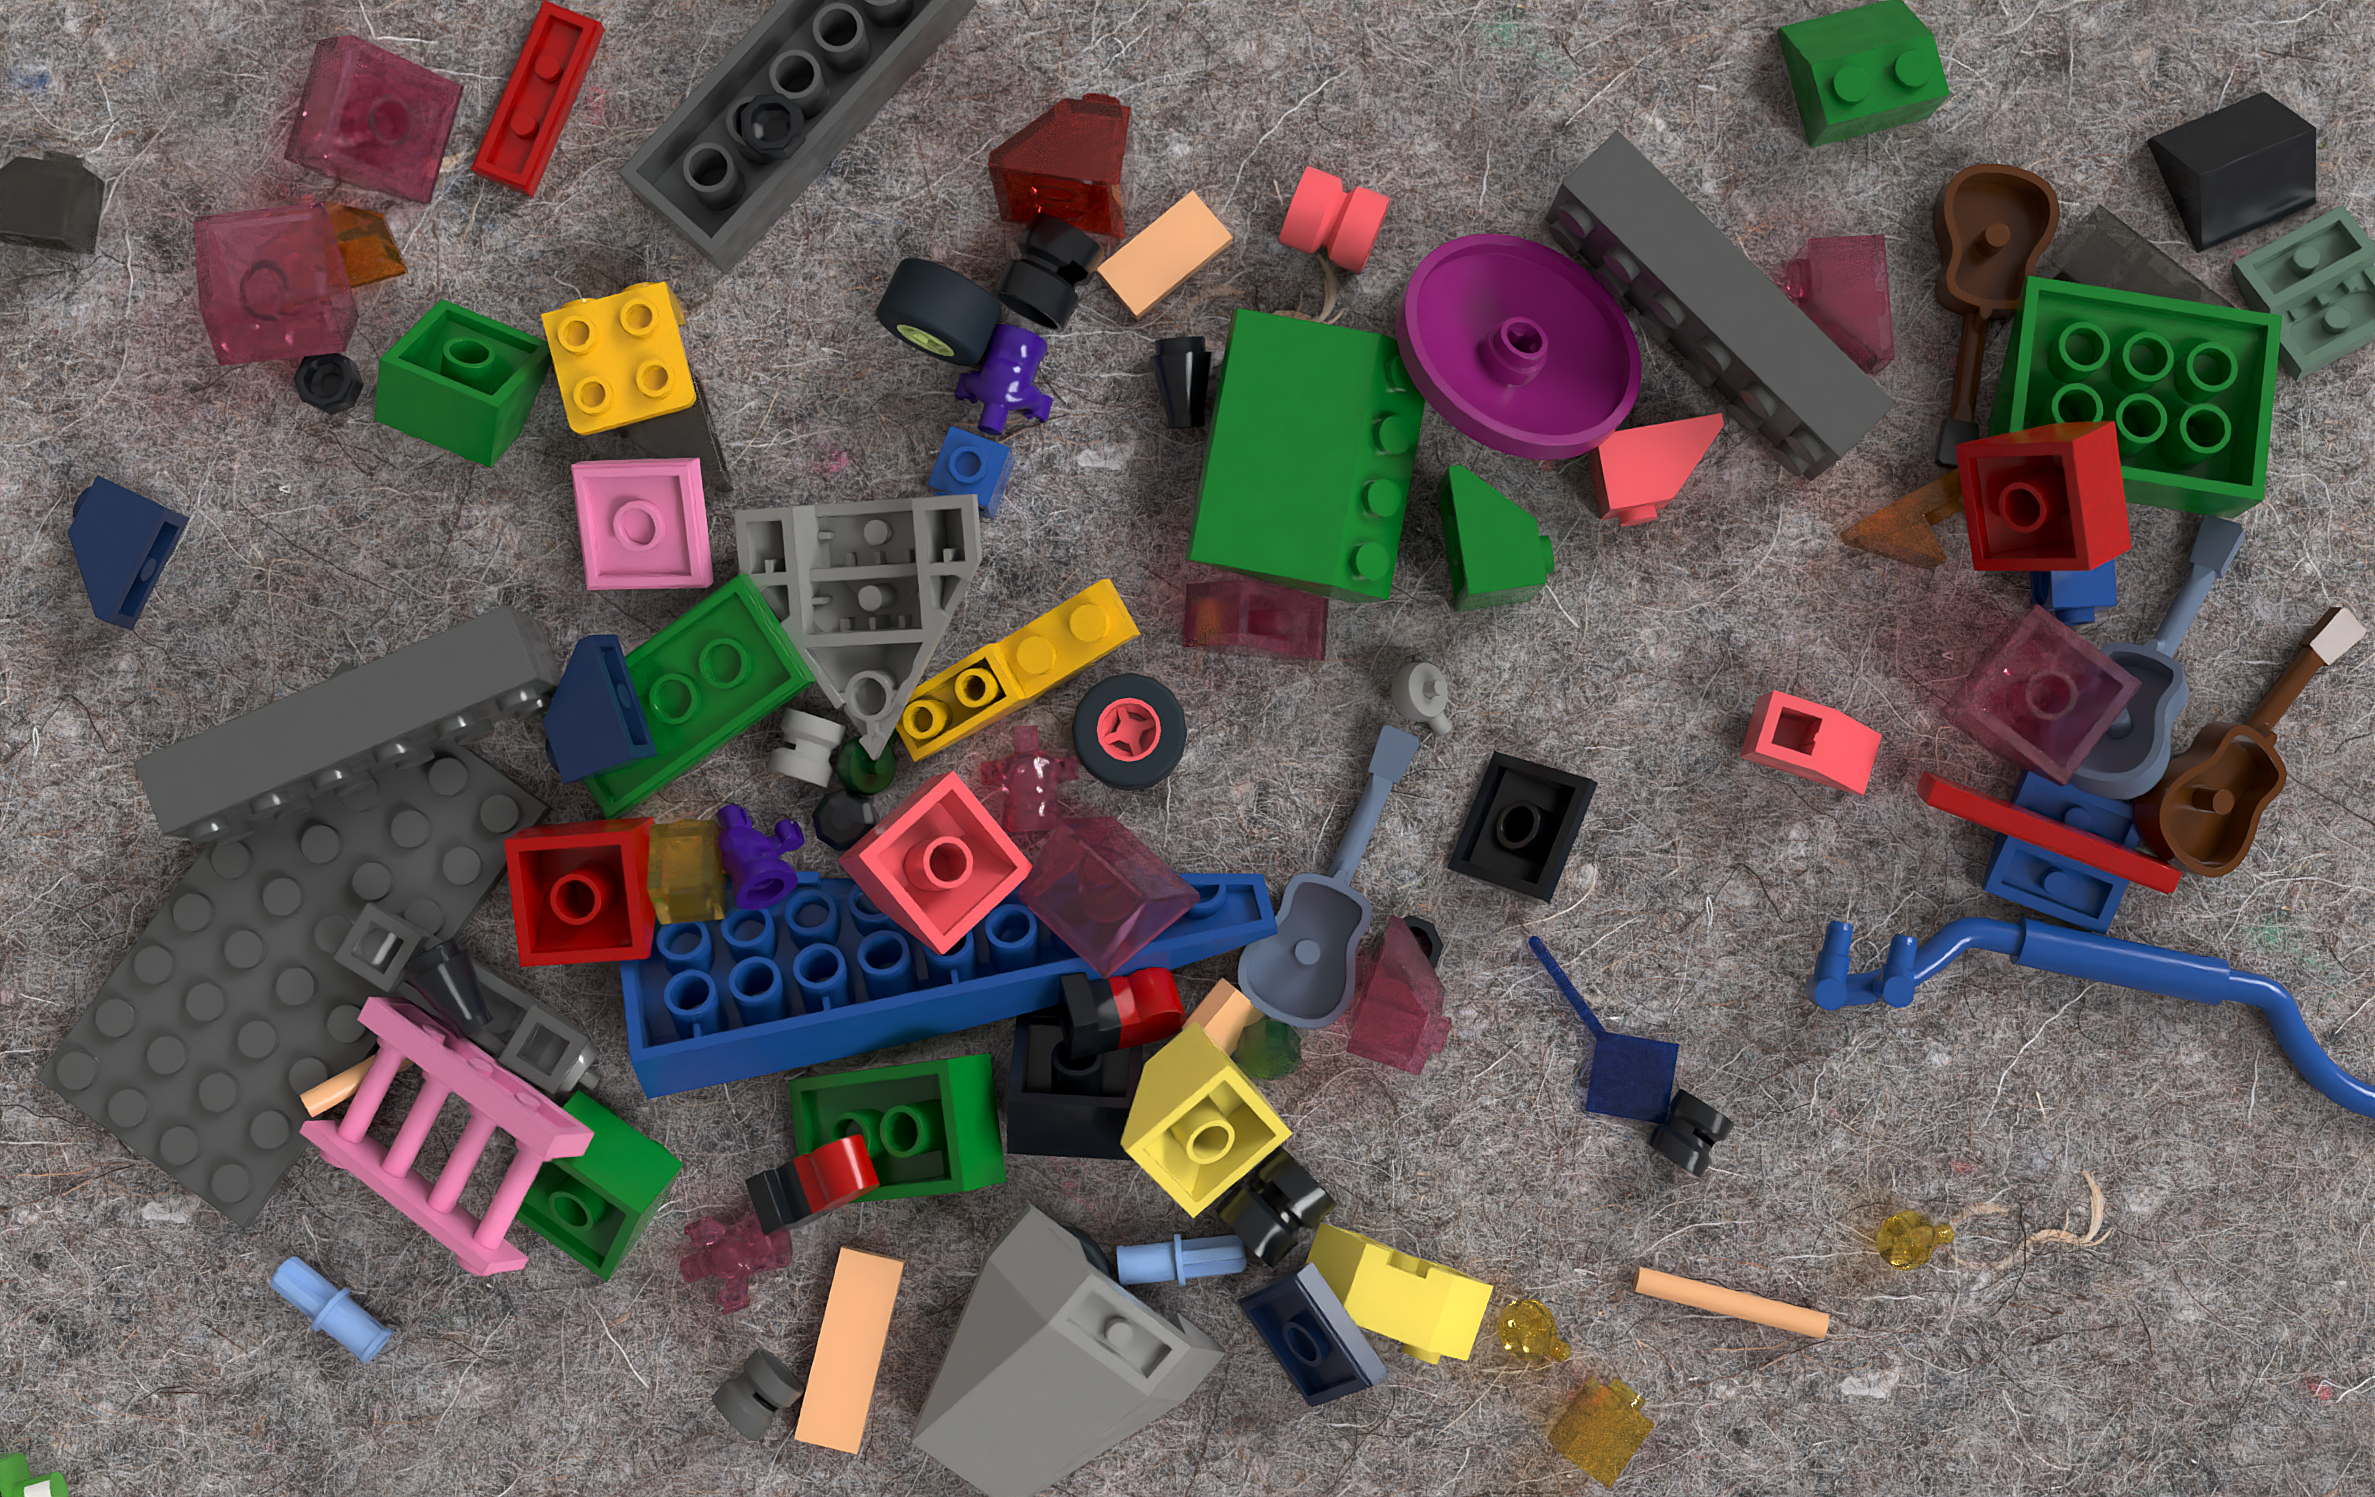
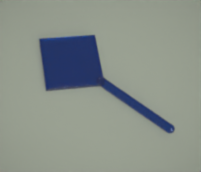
(1628, 1073)

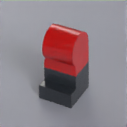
(1118, 1011)
(812, 1185)

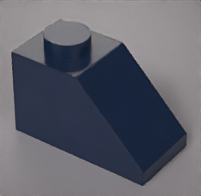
(121, 548)
(596, 714)

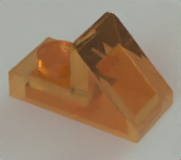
(1902, 531)

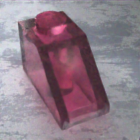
(1846, 295)
(1255, 621)
(1400, 1005)

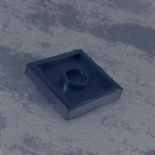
(1312, 1336)

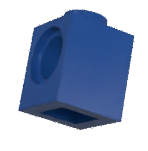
(972, 467)
(2075, 595)

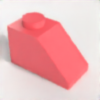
(1647, 466)

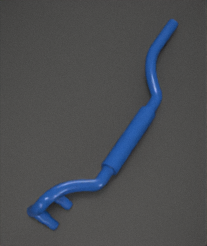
(2087, 957)

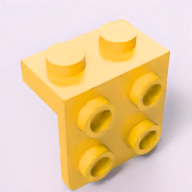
(620, 357)

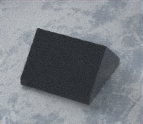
(2238, 168)
(1522, 827)

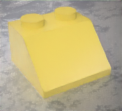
(1199, 1121)

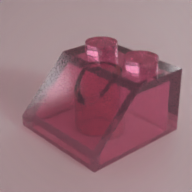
(373, 119)
(273, 284)
(2041, 696)

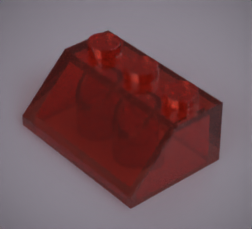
(1070, 166)

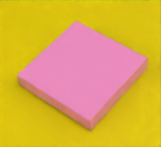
(642, 524)

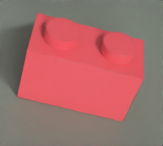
(937, 862)

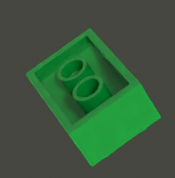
(922, 1122)

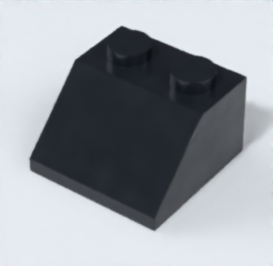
(1063, 1103)

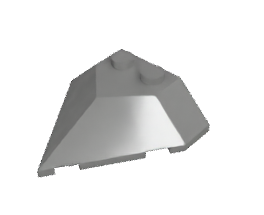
(864, 592)

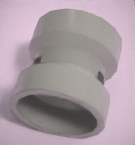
(806, 747)

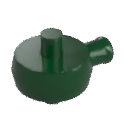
(860, 772)

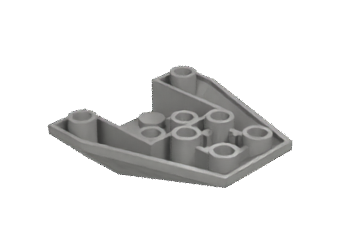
(1051, 1366)

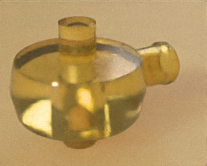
(1910, 1239)
(1530, 1332)

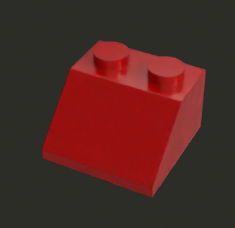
(2045, 498)
(581, 891)

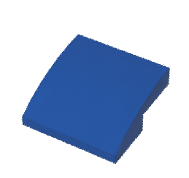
(2055, 881)

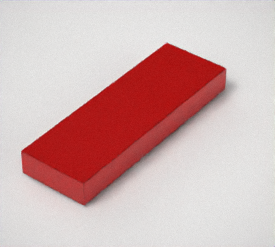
(538, 98)

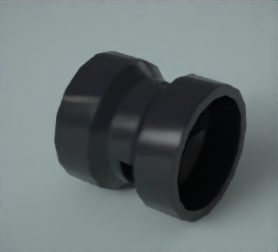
(1690, 1133)

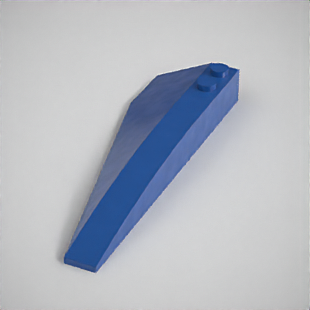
(843, 979)

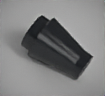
(1182, 379)
(451, 986)

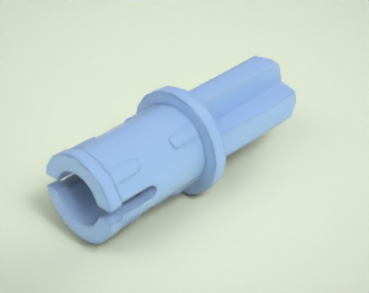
(1181, 1259)
(330, 1309)

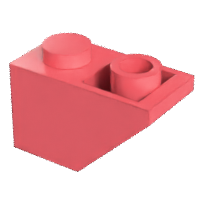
(1810, 742)

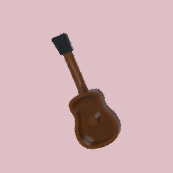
(1989, 238)

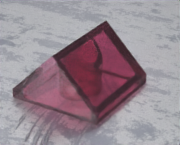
(1104, 891)

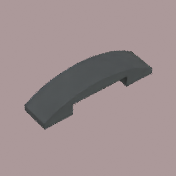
(523, 1028)

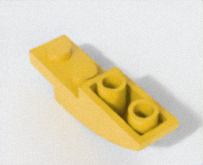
(1015, 670)

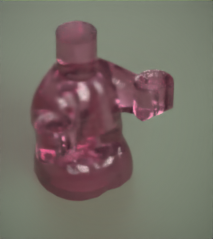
(1029, 782)
(733, 1256)

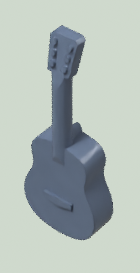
(2138, 742)
(1310, 966)

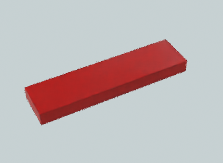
(2048, 833)

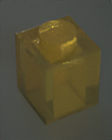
(686, 872)
(1602, 1429)

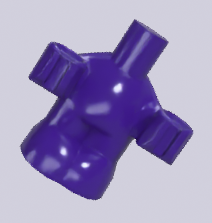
(1007, 379)
(753, 859)

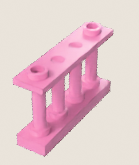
(495, 1100)

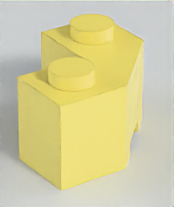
(1401, 1294)

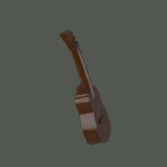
(2215, 792)

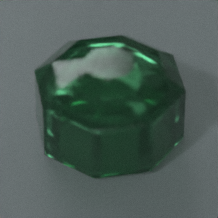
(1268, 1050)

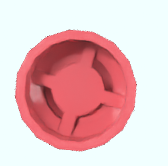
(1334, 219)

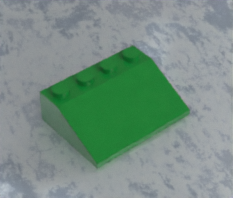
(2174, 374)
(1307, 458)

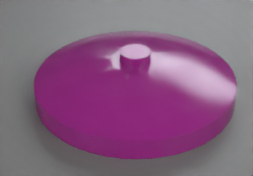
(1518, 346)

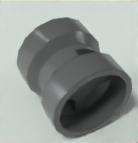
(757, 1394)

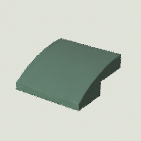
(2319, 285)

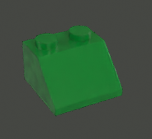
(1862, 71)
(461, 382)
(1490, 544)
(604, 1199)

